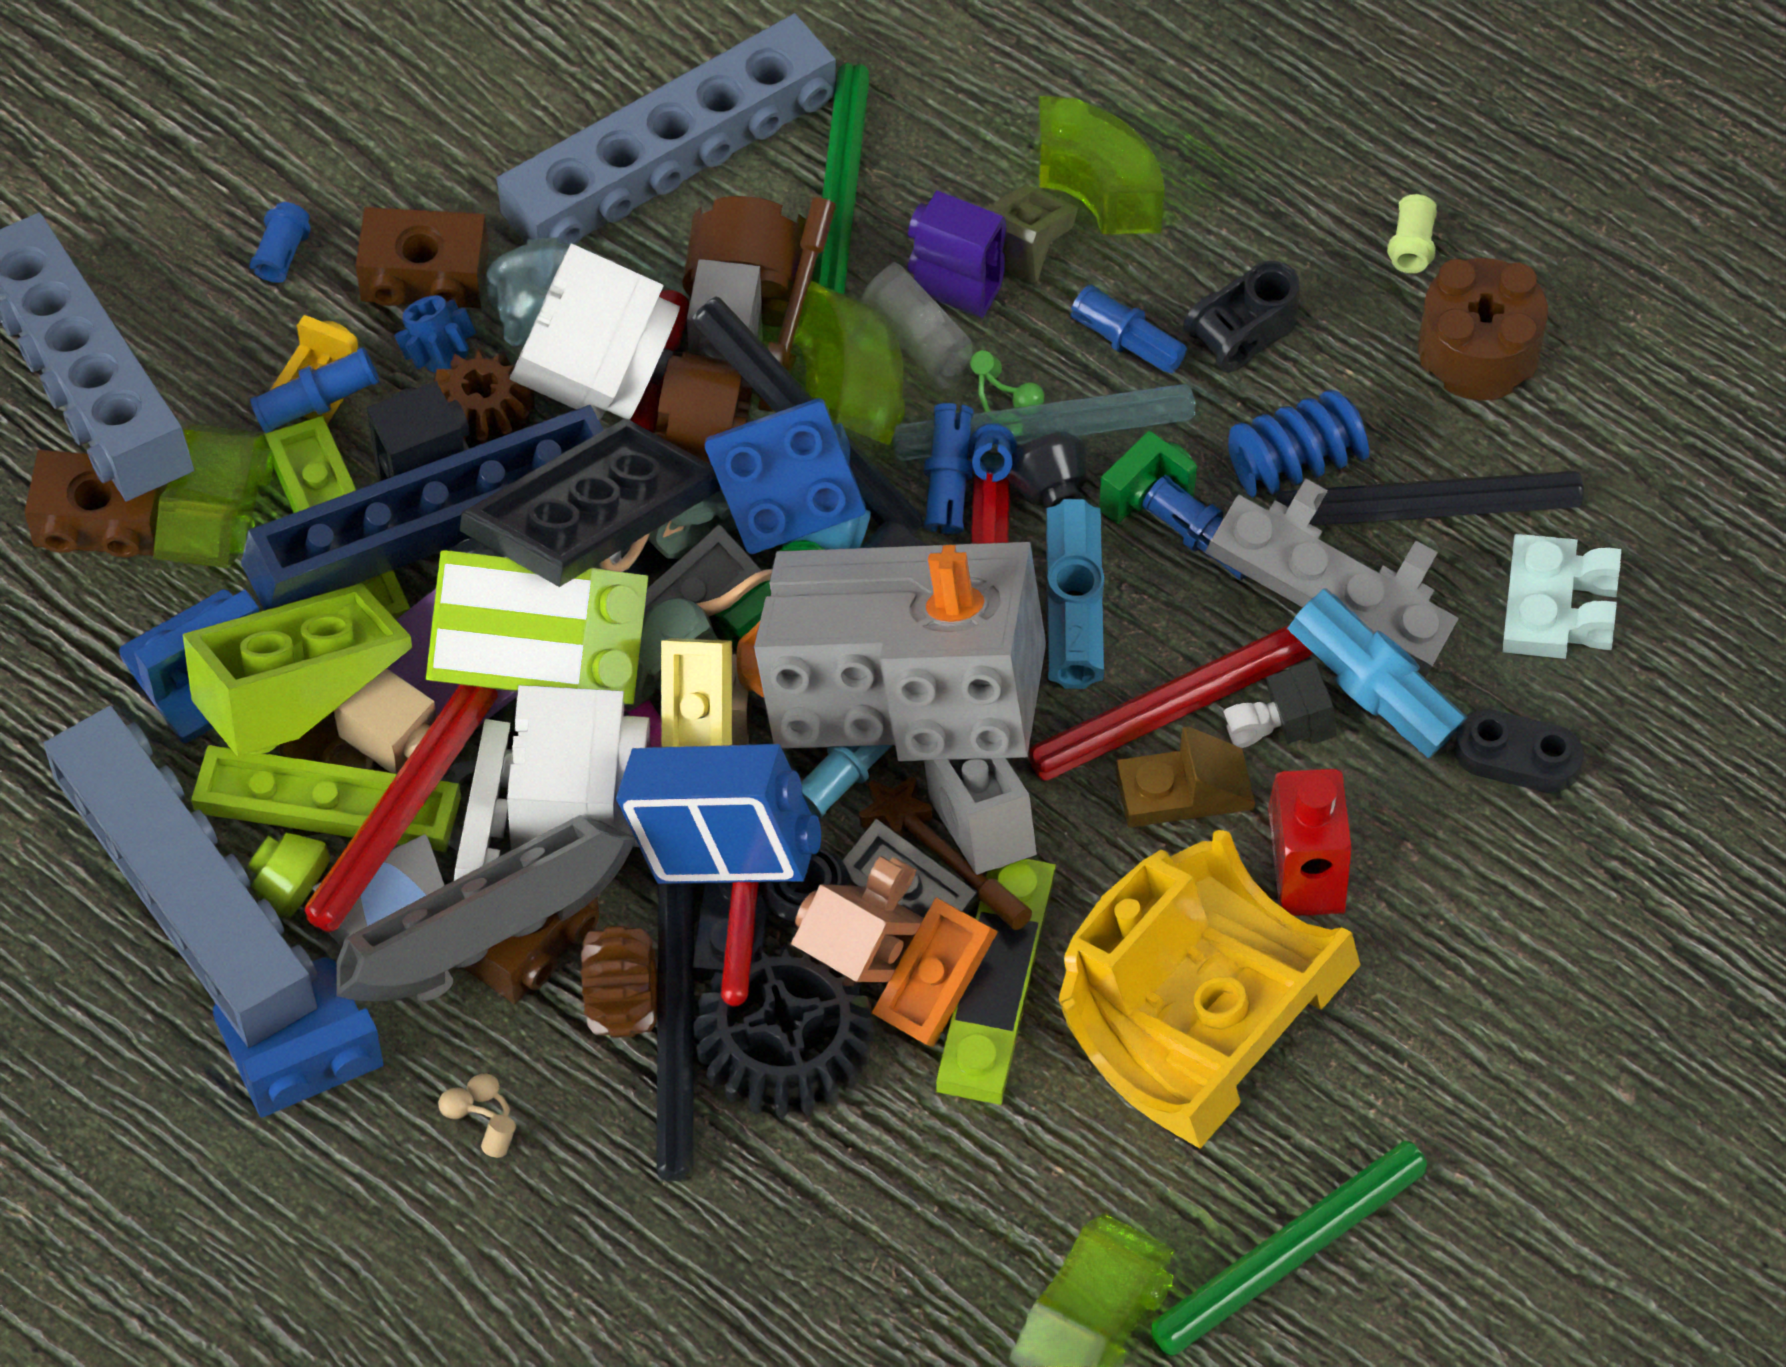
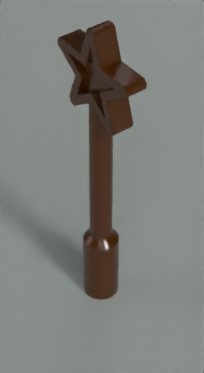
(812, 244)
(901, 810)

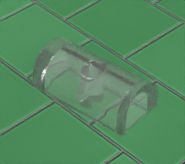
(921, 326)

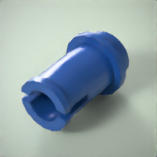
(286, 227)
(981, 442)

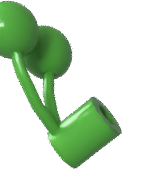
(989, 368)

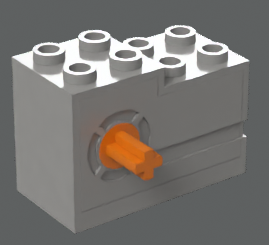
(900, 650)

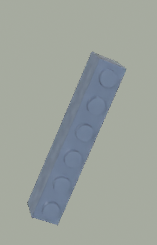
(182, 875)

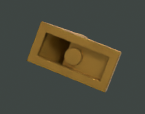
(1185, 784)

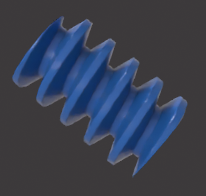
(1295, 440)

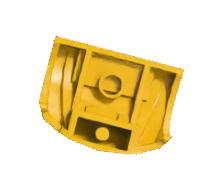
(1192, 981)

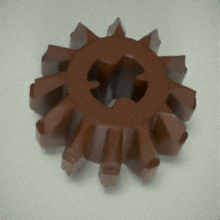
(487, 396)
(619, 981)

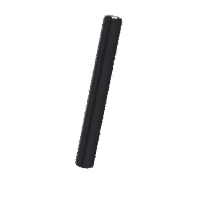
(783, 391)
(1446, 497)
(675, 1032)

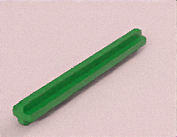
(842, 172)
(1288, 1248)

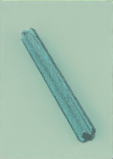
(1071, 416)

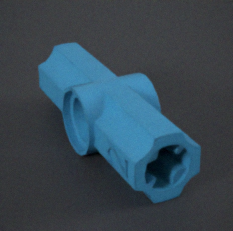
(1074, 621)
(1377, 672)

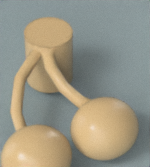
(459, 1102)

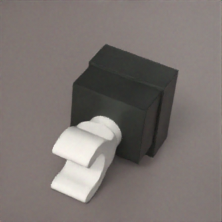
(1297, 706)

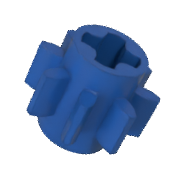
(434, 333)

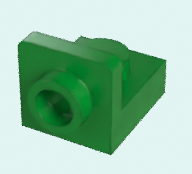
(1138, 470)

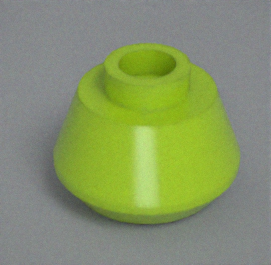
(287, 871)

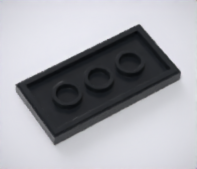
(590, 502)

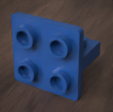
(786, 475)
(160, 660)

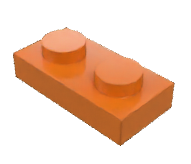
(934, 972)

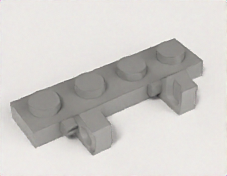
(1288, 557)

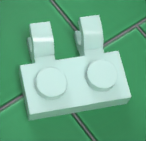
(1541, 597)

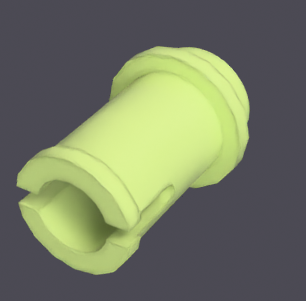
(1412, 245)

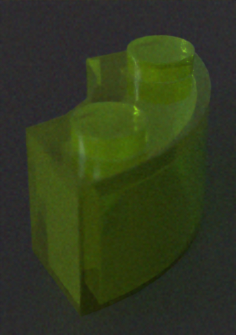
(1101, 164)
(852, 362)
(211, 509)
(1095, 1298)

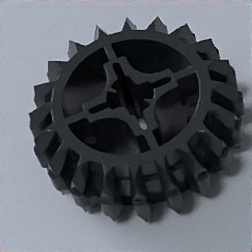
(828, 1009)

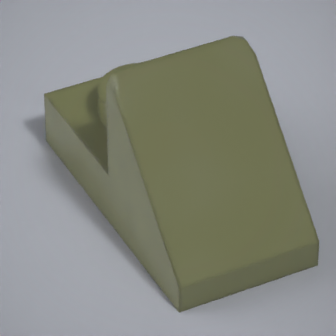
(1031, 225)

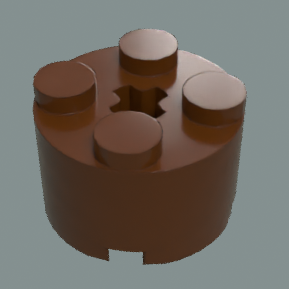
(749, 234)
(1482, 327)
(700, 400)

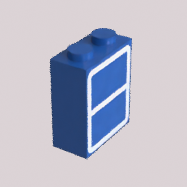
(718, 814)

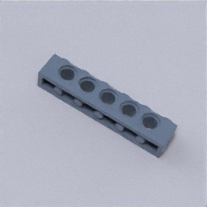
(669, 135)
(86, 363)

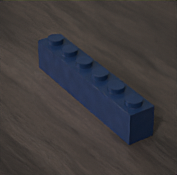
(397, 517)

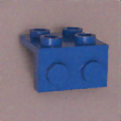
(309, 1054)

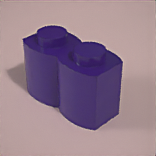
(958, 253)

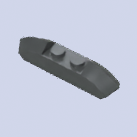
(466, 917)

